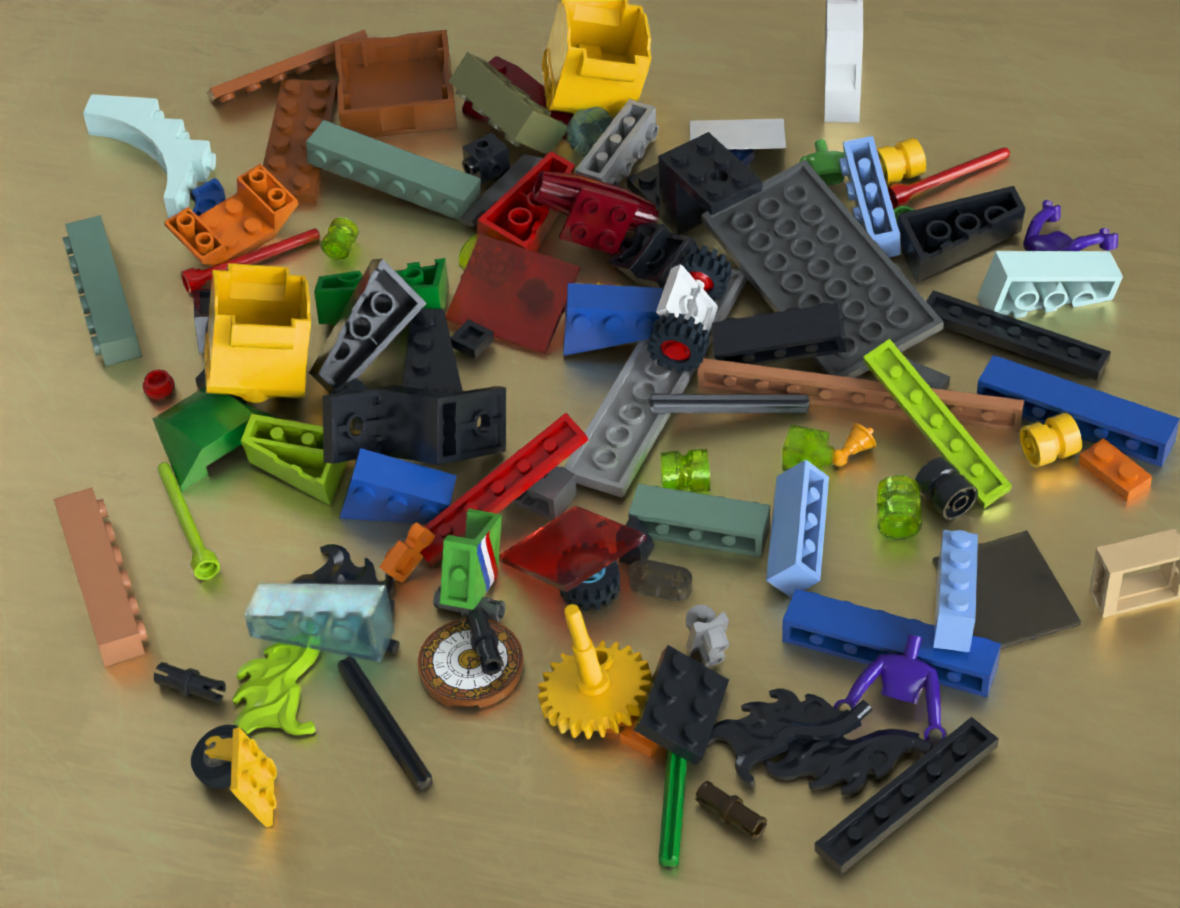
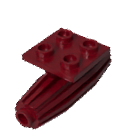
(595, 209)

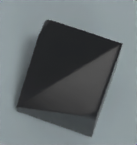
(641, 551)

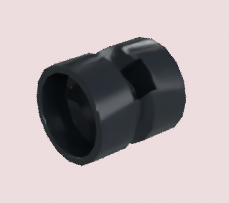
(944, 486)

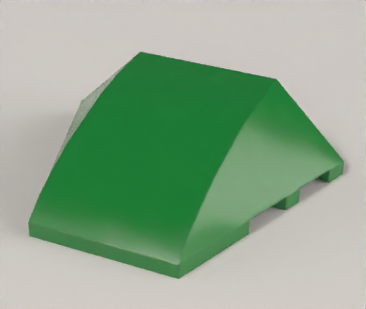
(201, 432)

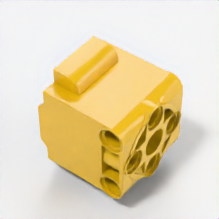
(596, 55)
(257, 333)

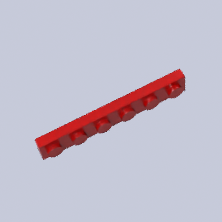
(507, 481)

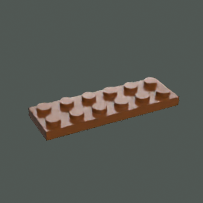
(297, 115)

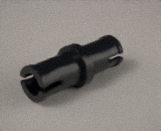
(484, 641)
(189, 682)

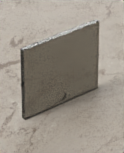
(1017, 593)

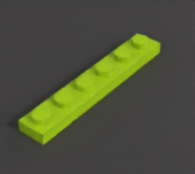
(936, 421)

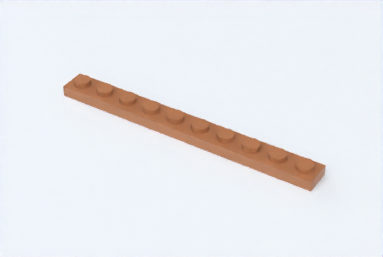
(852, 393)

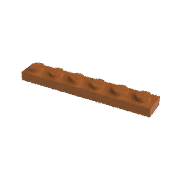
(277, 72)

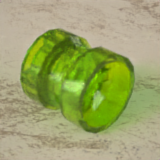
(339, 239)

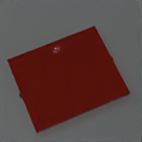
(513, 293)
(572, 548)

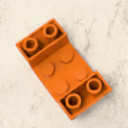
(238, 222)

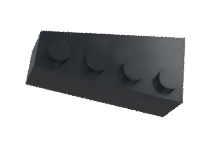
(430, 353)

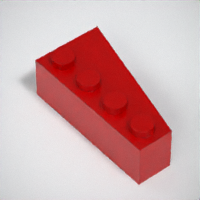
(517, 216)

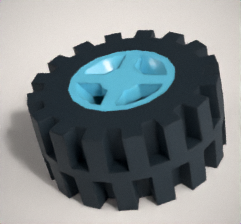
(596, 589)

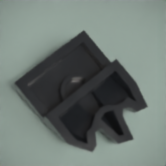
(650, 254)

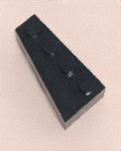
(958, 229)
(367, 325)

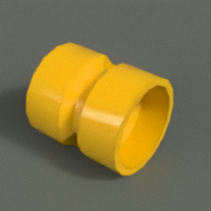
(902, 160)
(1054, 439)

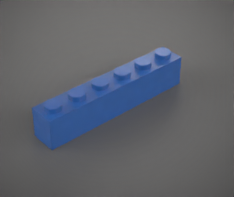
(1123, 423)
(867, 633)

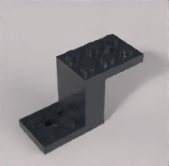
(694, 181)
(415, 424)

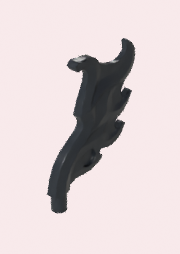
(342, 571)
(776, 724)
(846, 759)

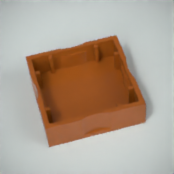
(395, 84)

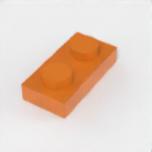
(1115, 469)

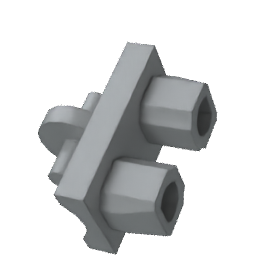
(707, 634)

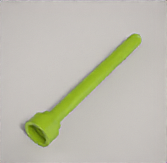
(203, 561)

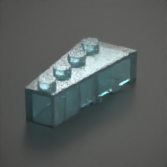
(323, 617)

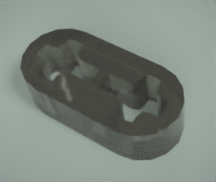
(660, 580)

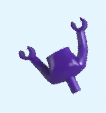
(1060, 241)
(903, 679)

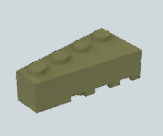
(506, 105)

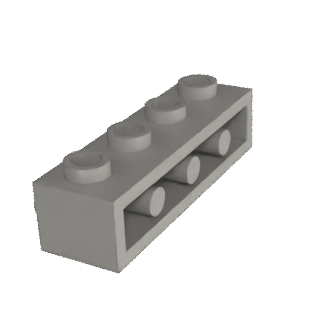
(621, 144)

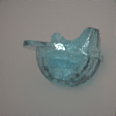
(586, 128)

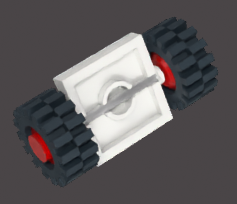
(688, 308)

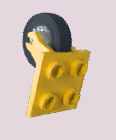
(232, 759)

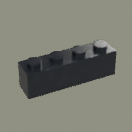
(780, 335)

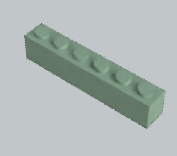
(392, 170)
(102, 290)

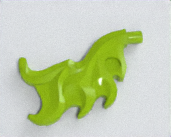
(272, 689)

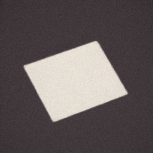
(743, 133)

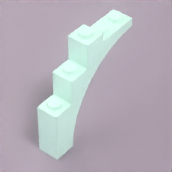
(164, 139)

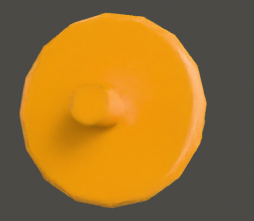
(857, 441)

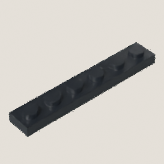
(1020, 336)
(906, 795)

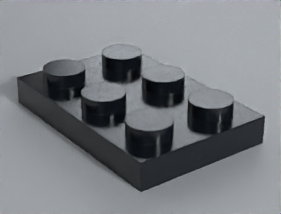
(681, 705)

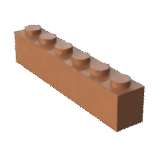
(99, 577)

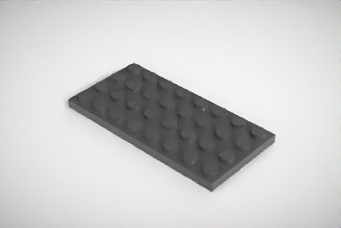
(809, 251)

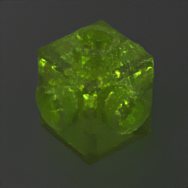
(806, 444)

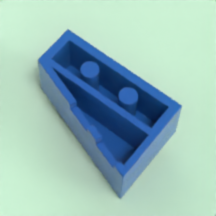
(607, 316)
(395, 490)

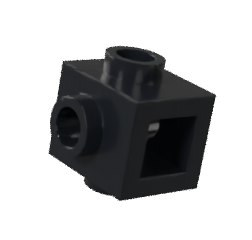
(486, 158)

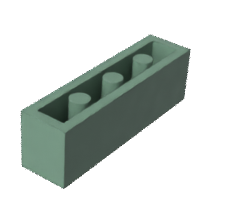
(702, 520)

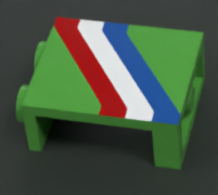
(471, 561)

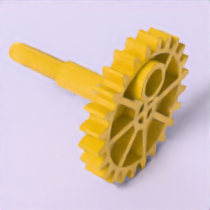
(594, 685)

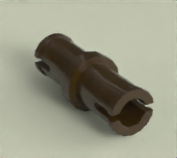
(731, 809)

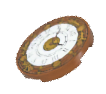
(454, 672)

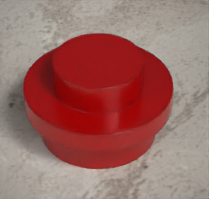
(158, 384)

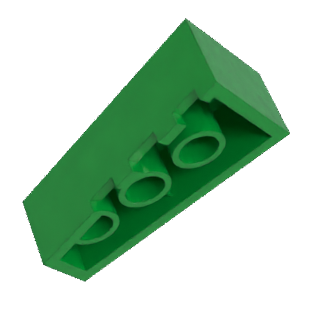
(335, 290)

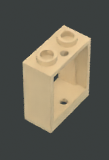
(1120, 595)

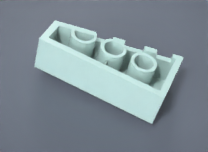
(1048, 280)

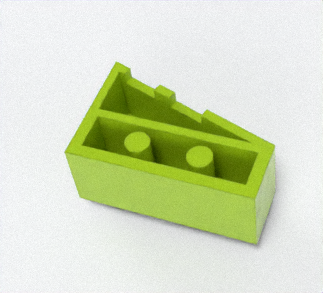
(292, 454)

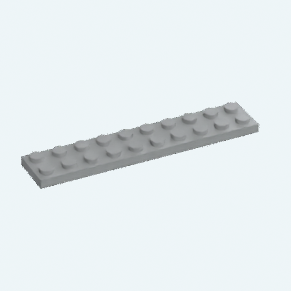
(623, 425)

